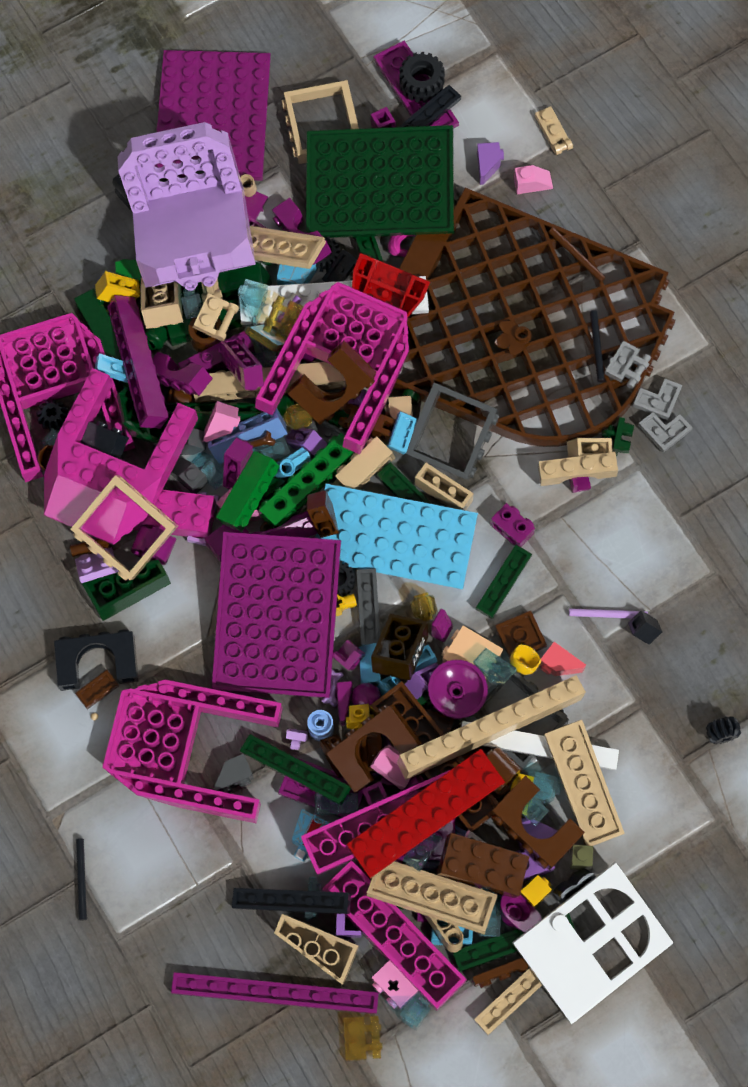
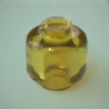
(297, 417)
(424, 606)

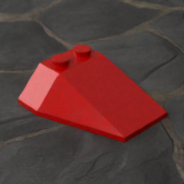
(389, 283)

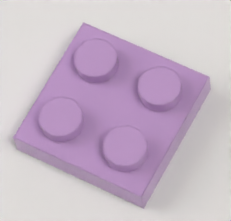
(92, 566)

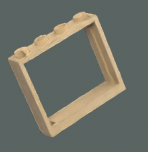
(313, 93)
(145, 504)

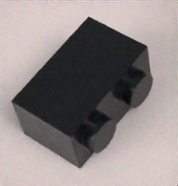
(104, 439)

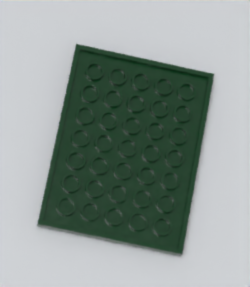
(380, 181)

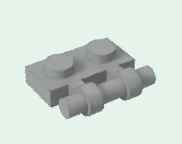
(622, 361)

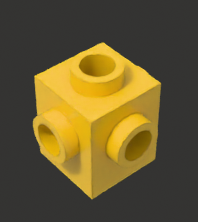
(357, 714)

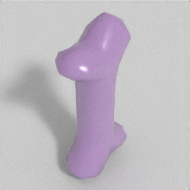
(334, 679)

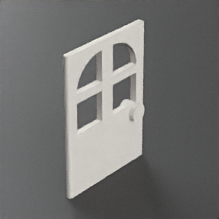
(566, 962)

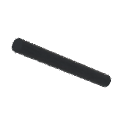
(597, 346)
(81, 882)

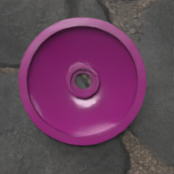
(462, 677)

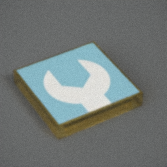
(267, 339)

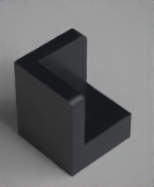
(645, 627)

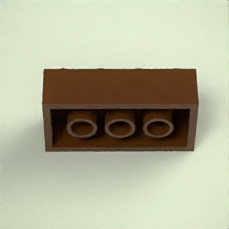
(482, 865)

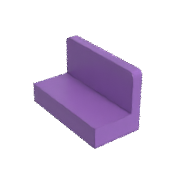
(341, 928)

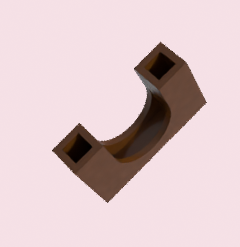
(322, 404)
(346, 753)
(547, 850)

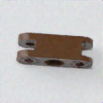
(380, 429)

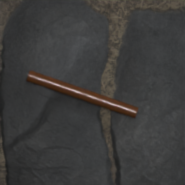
(577, 255)

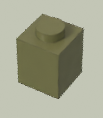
(581, 857)

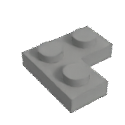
(660, 403)
(664, 435)

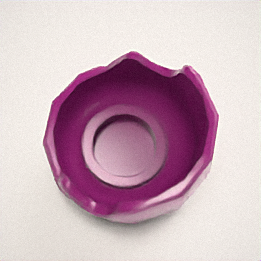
(365, 694)

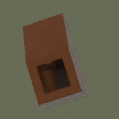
(322, 513)

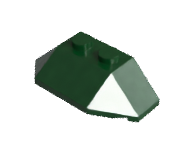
(130, 419)

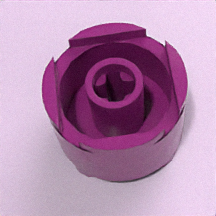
(146, 538)

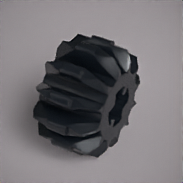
(57, 412)
(723, 730)

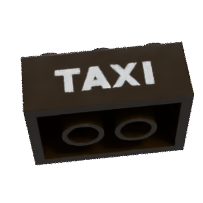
(399, 646)

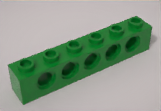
(320, 478)

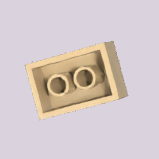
(161, 304)

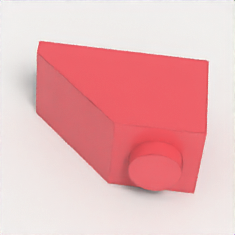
(560, 662)

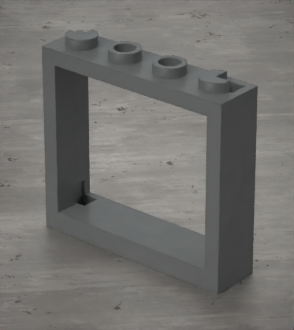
(424, 417)
(530, 689)

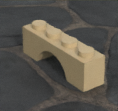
(560, 470)

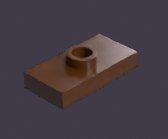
(97, 689)

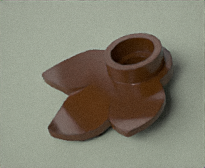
(510, 337)

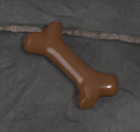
(265, 440)

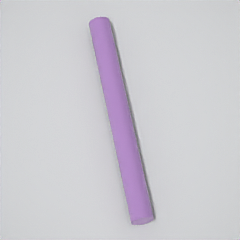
(603, 613)

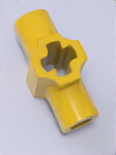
(344, 603)

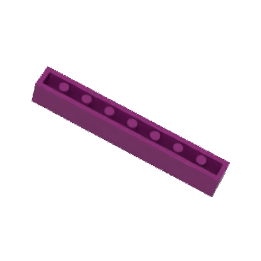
(137, 362)

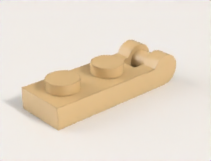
(553, 130)

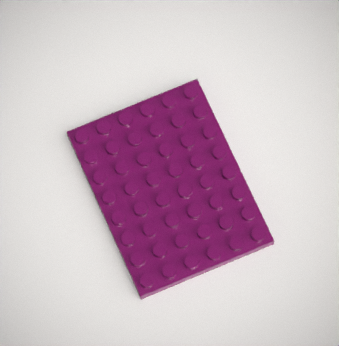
(222, 91)
(276, 614)

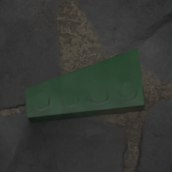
(231, 280)
(114, 594)

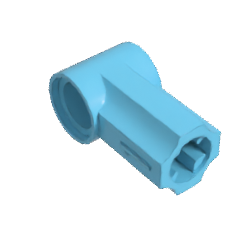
(293, 462)

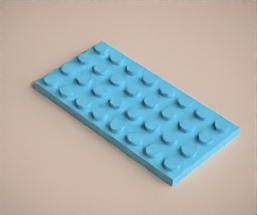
(402, 536)

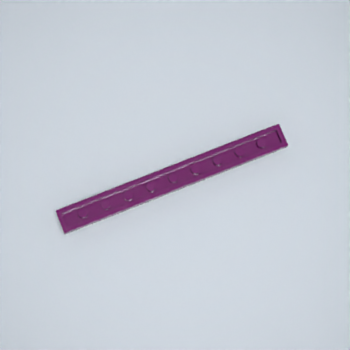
(275, 993)

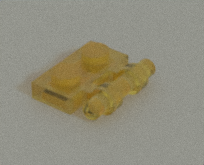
(290, 316)
(355, 1038)

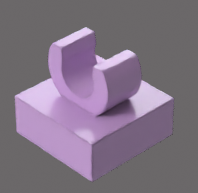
(296, 736)

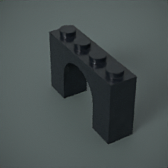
(71, 650)

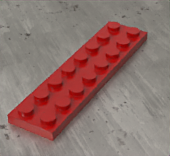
(425, 813)

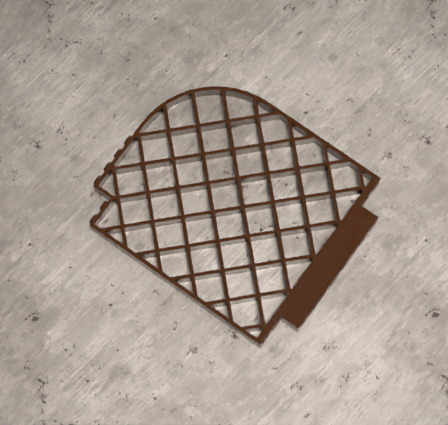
(422, 261)

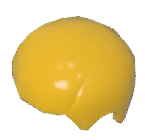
(525, 659)

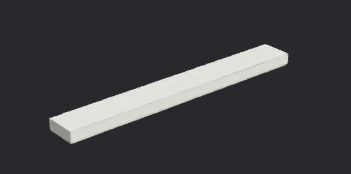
(537, 745)

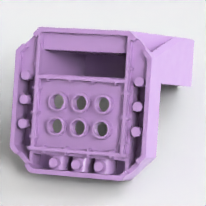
(189, 224)

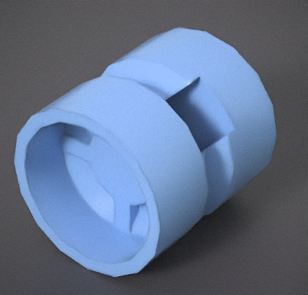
(320, 725)

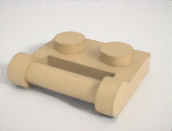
(209, 314)

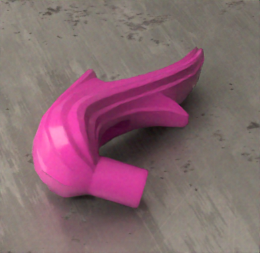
(394, 245)

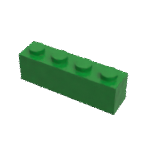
(248, 491)

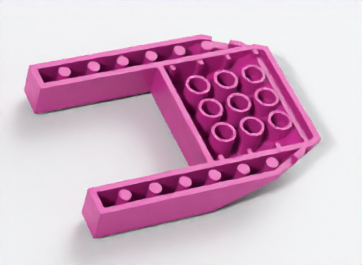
(364, 323)
(43, 365)
(81, 473)
(156, 739)

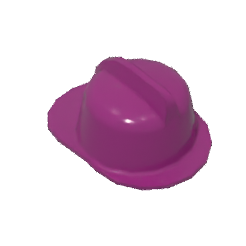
(518, 913)

